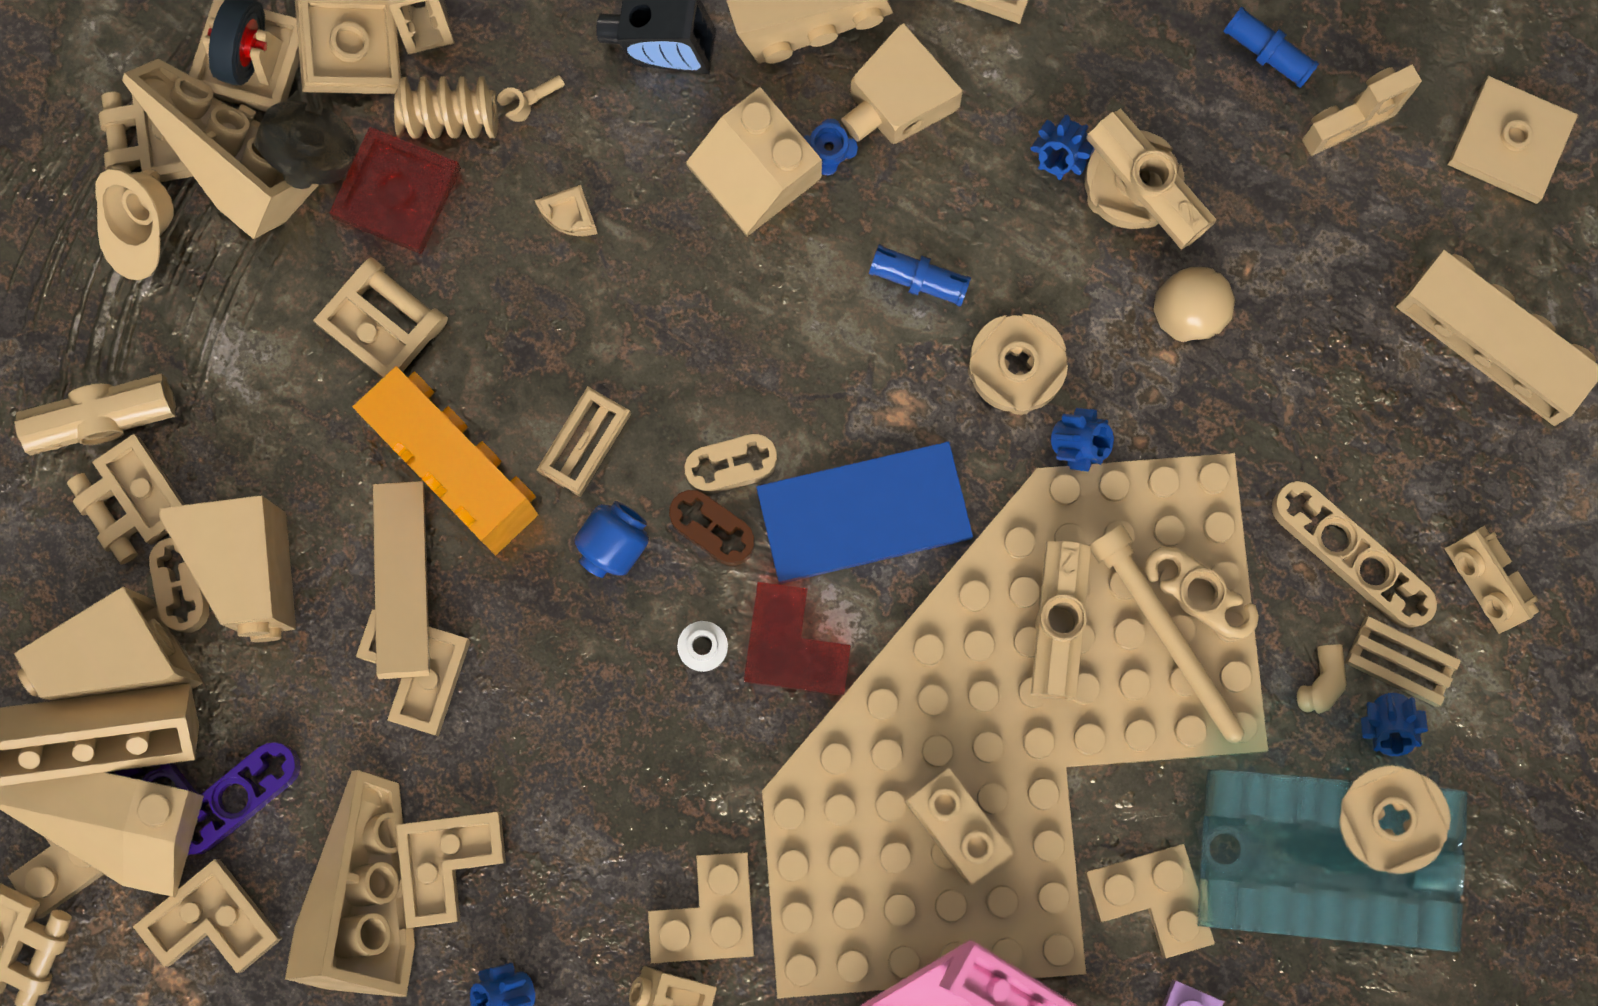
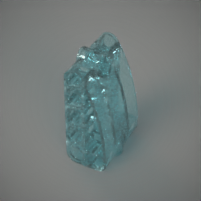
(1305, 880)

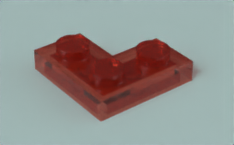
(780, 655)

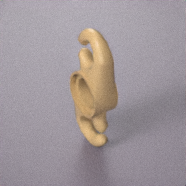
(1211, 615)

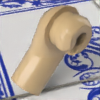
(1328, 685)

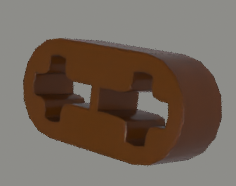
(719, 518)

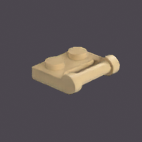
(368, 331)

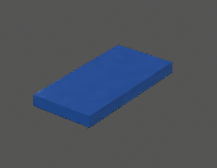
(864, 512)

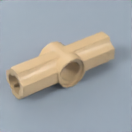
(1129, 155)
(95, 414)
(1066, 588)

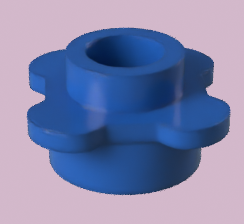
(833, 133)

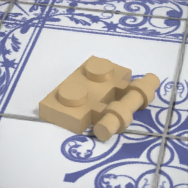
(152, 148)
(139, 487)
(18, 928)

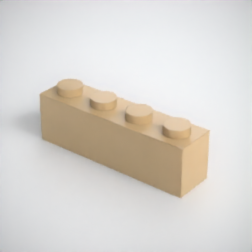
(1501, 337)
(97, 734)

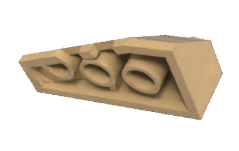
(216, 147)
(113, 823)
(354, 914)

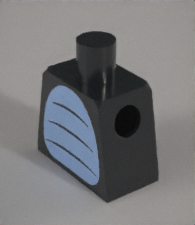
(662, 34)

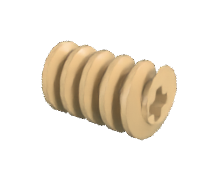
(445, 107)

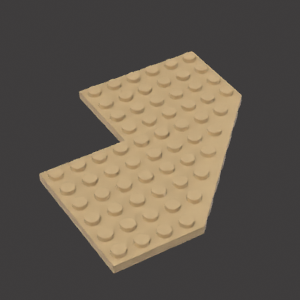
(852, 869)

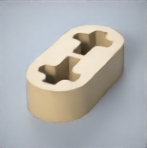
(728, 452)
(167, 590)

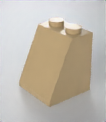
(238, 561)
(106, 651)

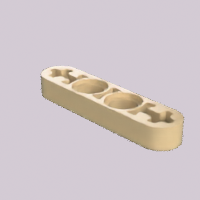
(1358, 548)

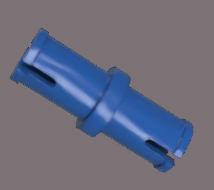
(1271, 47)
(919, 275)

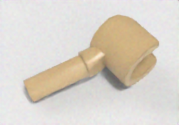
(527, 98)

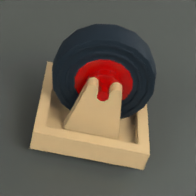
(247, 54)

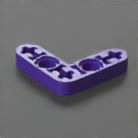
(257, 764)

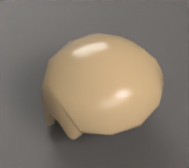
(1194, 304)

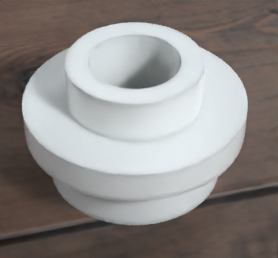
(710, 660)

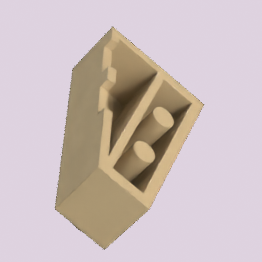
(781, 26)

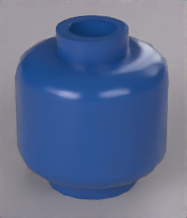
(611, 540)

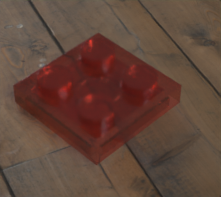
(395, 190)

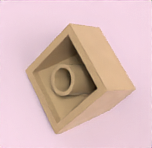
(755, 162)

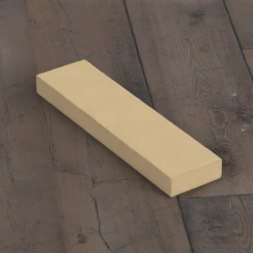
(401, 580)

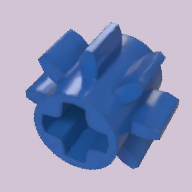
(1063, 147)
(1082, 439)
(1394, 724)
(503, 988)

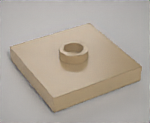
(347, 46)
(1512, 139)

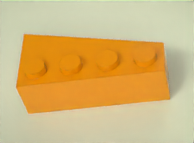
(446, 459)

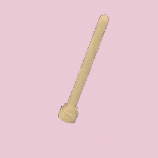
(1115, 551)

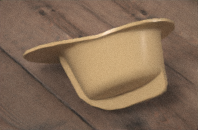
(131, 218)

